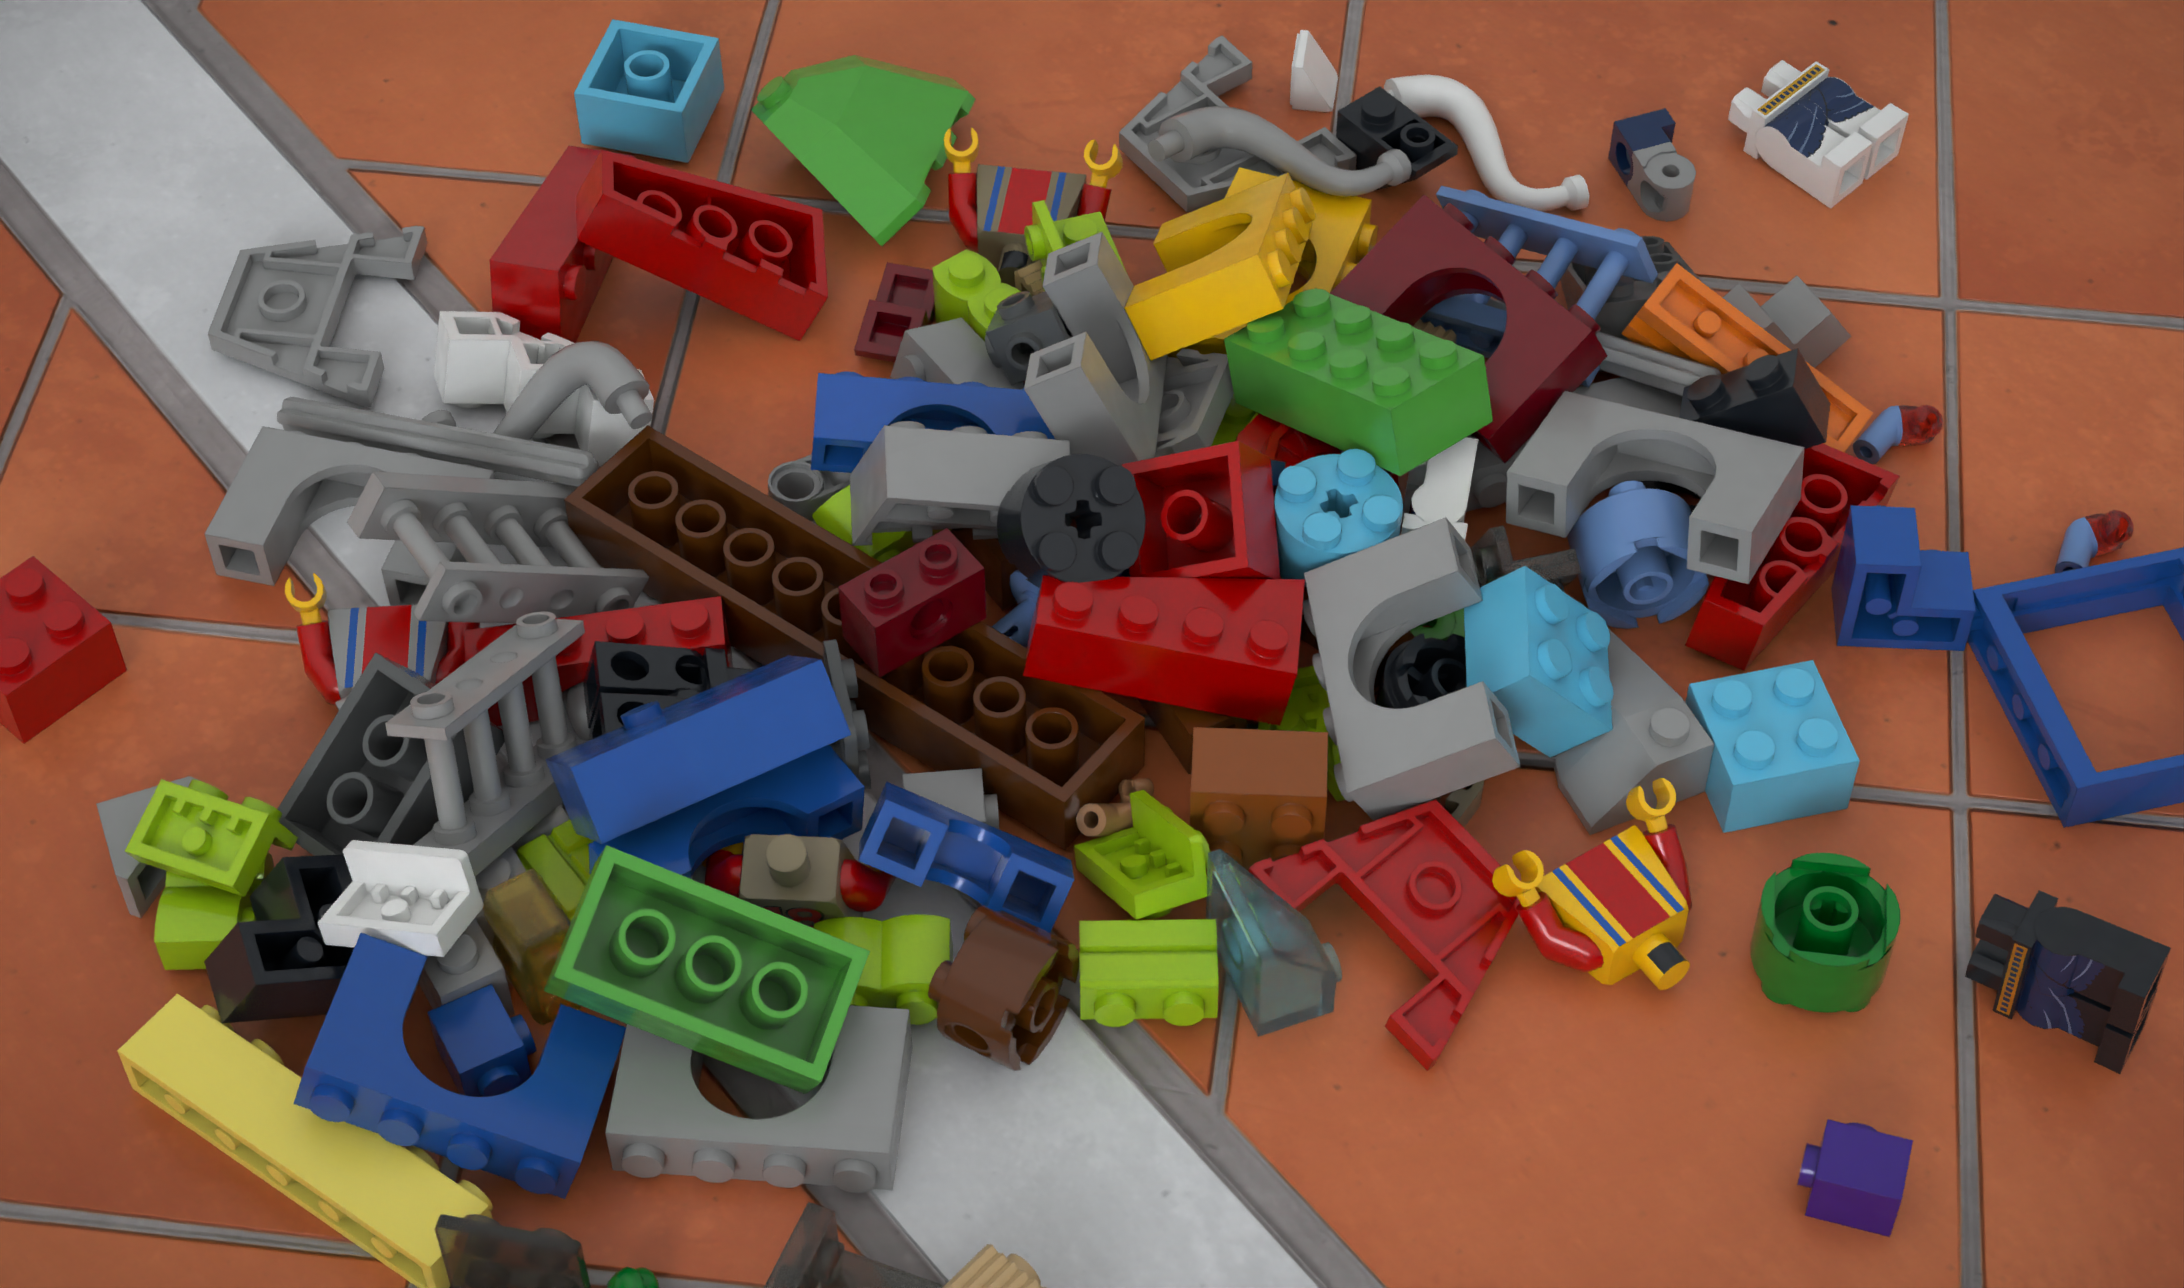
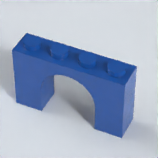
(368, 1080)

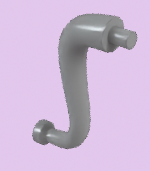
(1234, 128)
(589, 363)

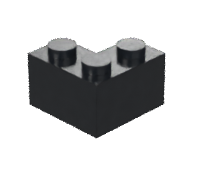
(280, 960)

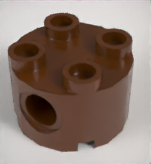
(1004, 988)

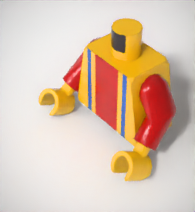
(1614, 904)

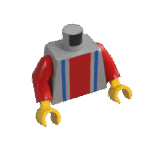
(343, 645)

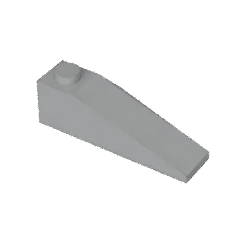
(1649, 740)

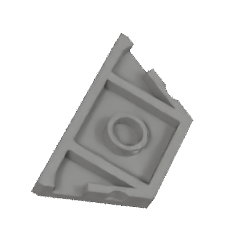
(1193, 401)

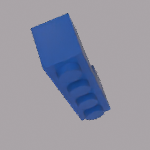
(856, 407)
(800, 798)

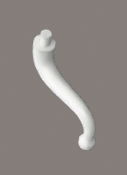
(1468, 113)

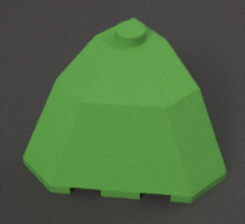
(866, 133)

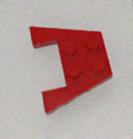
(1430, 896)

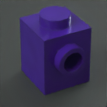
(1855, 1176)

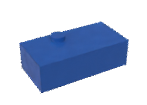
(697, 747)

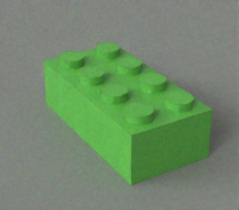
(1359, 380)
(707, 970)

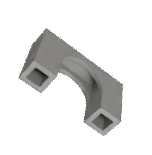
(1100, 381)
(1594, 444)
(295, 481)
(1357, 614)
(835, 1139)

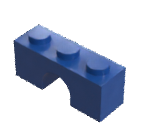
(937, 844)

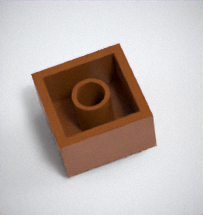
(1258, 791)

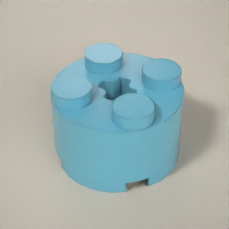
(1333, 510)

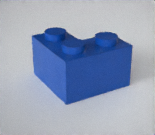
(1893, 591)

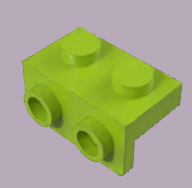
(1149, 865)

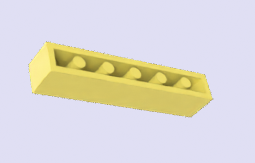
(339, 1172)

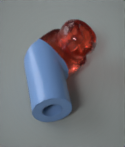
(1898, 427)
(2092, 538)

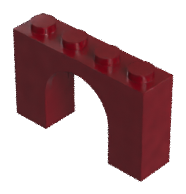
(1543, 346)

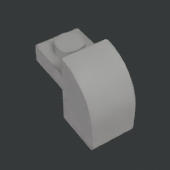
(1795, 319)

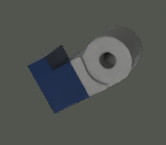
(1650, 165)

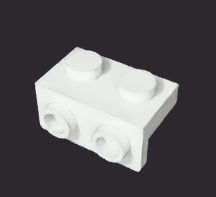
(404, 897)

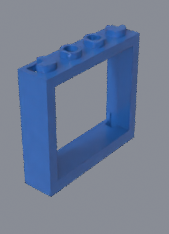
(2030, 703)

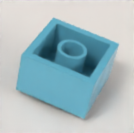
(649, 90)
(1541, 660)
(1775, 746)

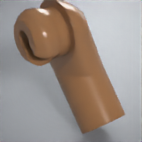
(1106, 819)

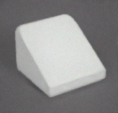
(1311, 76)

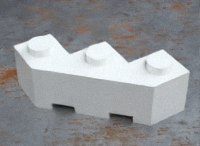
(490, 362)

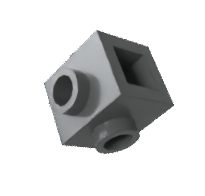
(1021, 328)

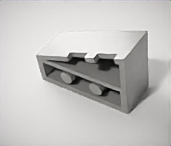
(941, 479)

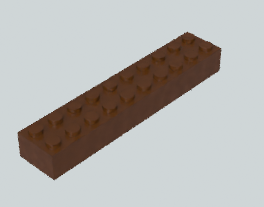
(779, 577)

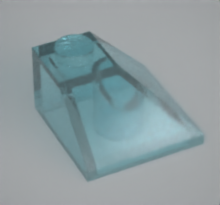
(1268, 949)

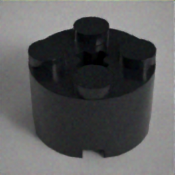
(1094, 494)

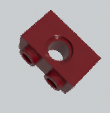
(913, 602)

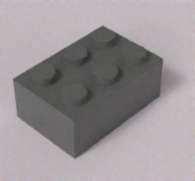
(370, 782)

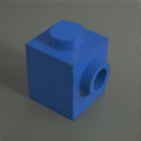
(482, 1043)

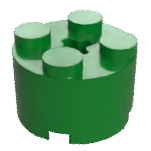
(1824, 934)

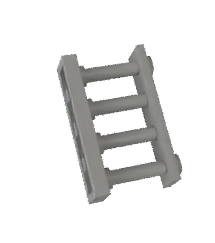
(491, 512)
(525, 792)

